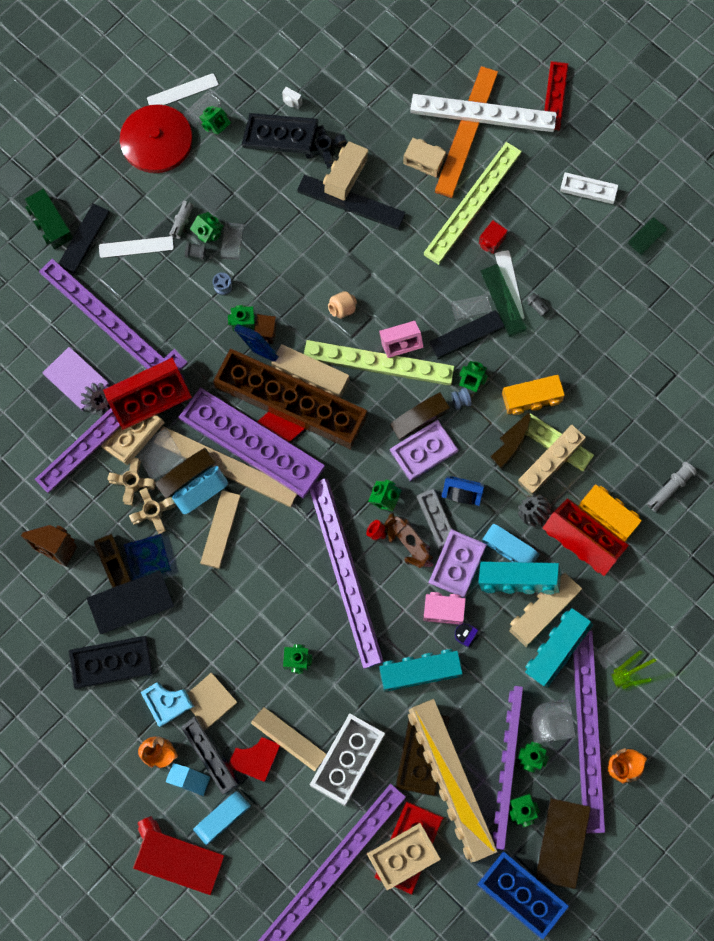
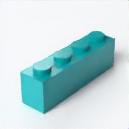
(520, 577)
(558, 648)
(420, 671)

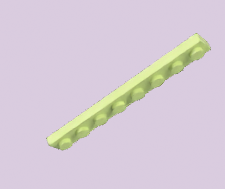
(472, 203)
(379, 363)

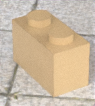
(424, 157)

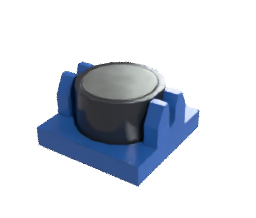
(462, 490)

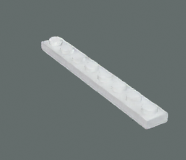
(483, 113)

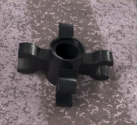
(332, 144)

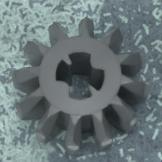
(90, 403)
(534, 510)

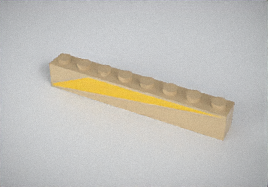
(452, 781)

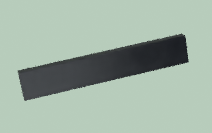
(353, 203)

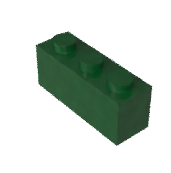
(47, 219)

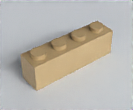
(311, 371)
(552, 460)
(543, 611)

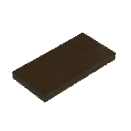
(414, 771)
(563, 843)

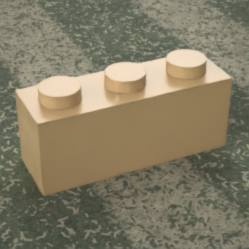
(345, 170)

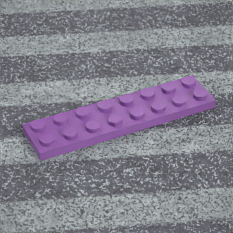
(252, 442)

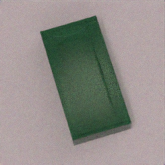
(647, 236)

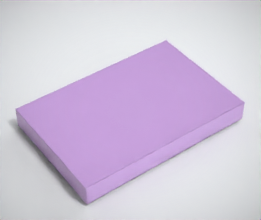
(72, 375)
(424, 450)
(457, 563)

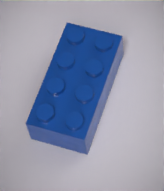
(522, 895)

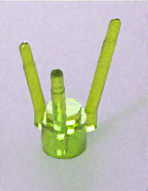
(621, 677)

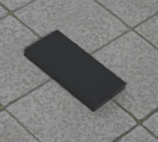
(280, 133)
(130, 602)
(110, 662)

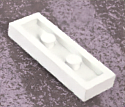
(589, 188)

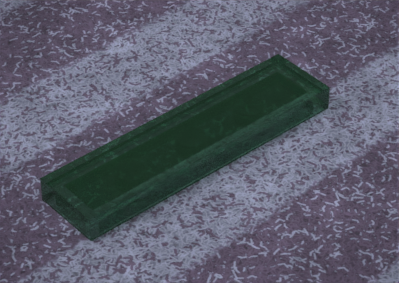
(503, 300)

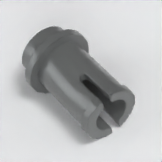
(537, 304)

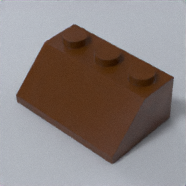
(52, 543)

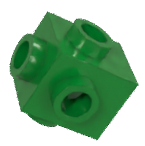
(214, 119)
(207, 227)
(243, 316)
(473, 376)
(385, 495)
(294, 652)
(530, 764)
(526, 803)

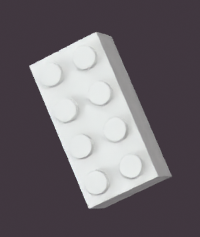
(347, 760)

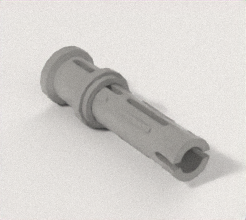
(677, 480)

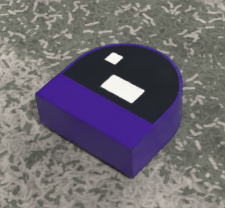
(465, 634)

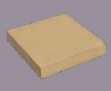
(210, 700)

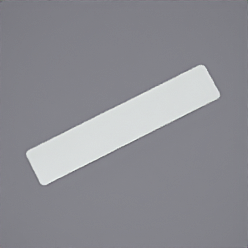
(183, 90)
(136, 246)
(505, 264)

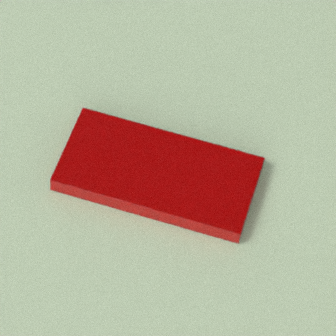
(410, 817)
(178, 861)

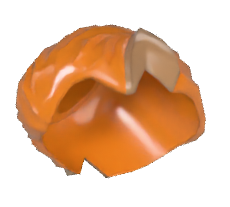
(157, 752)
(626, 765)

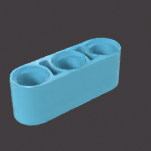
(200, 490)
(509, 545)
(221, 817)

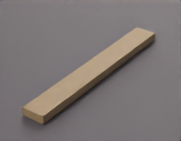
(237, 471)

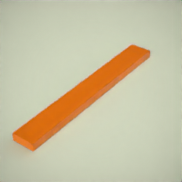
(464, 136)

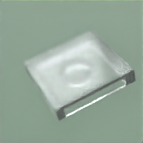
(160, 455)

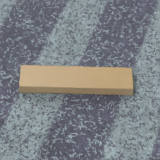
(220, 529)
(289, 739)

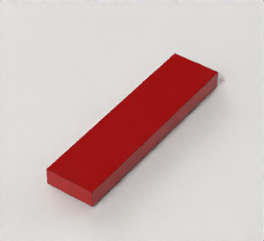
(556, 90)

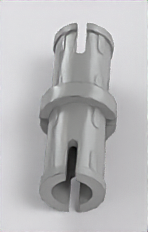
(181, 219)

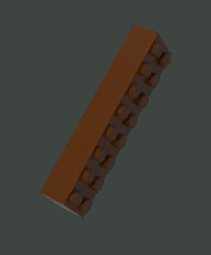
(290, 398)

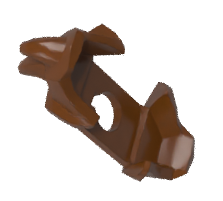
(401, 528)

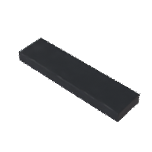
(84, 238)
(466, 334)
(210, 755)

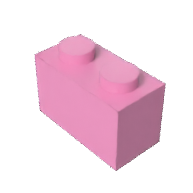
(401, 339)
(444, 608)

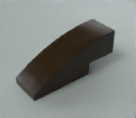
(420, 416)
(512, 442)
(185, 472)
(112, 560)

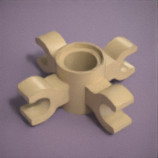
(130, 489)
(138, 517)

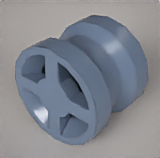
(224, 280)
(461, 398)

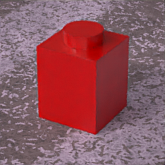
(492, 237)

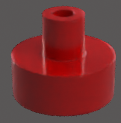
(376, 530)

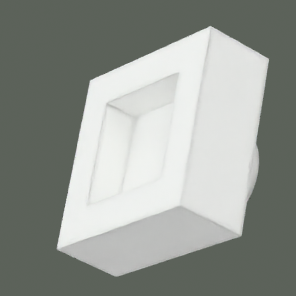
(292, 98)

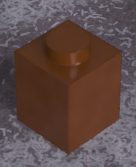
(266, 327)

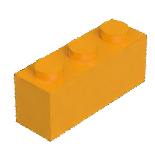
(533, 395)
(610, 512)

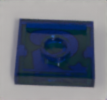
(256, 342)
(147, 556)

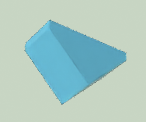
(188, 779)

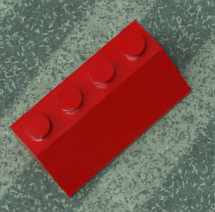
(147, 393)
(585, 537)

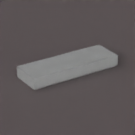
(435, 516)

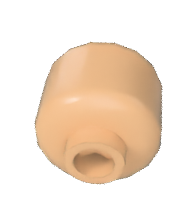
(342, 304)

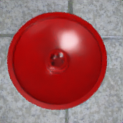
(156, 138)

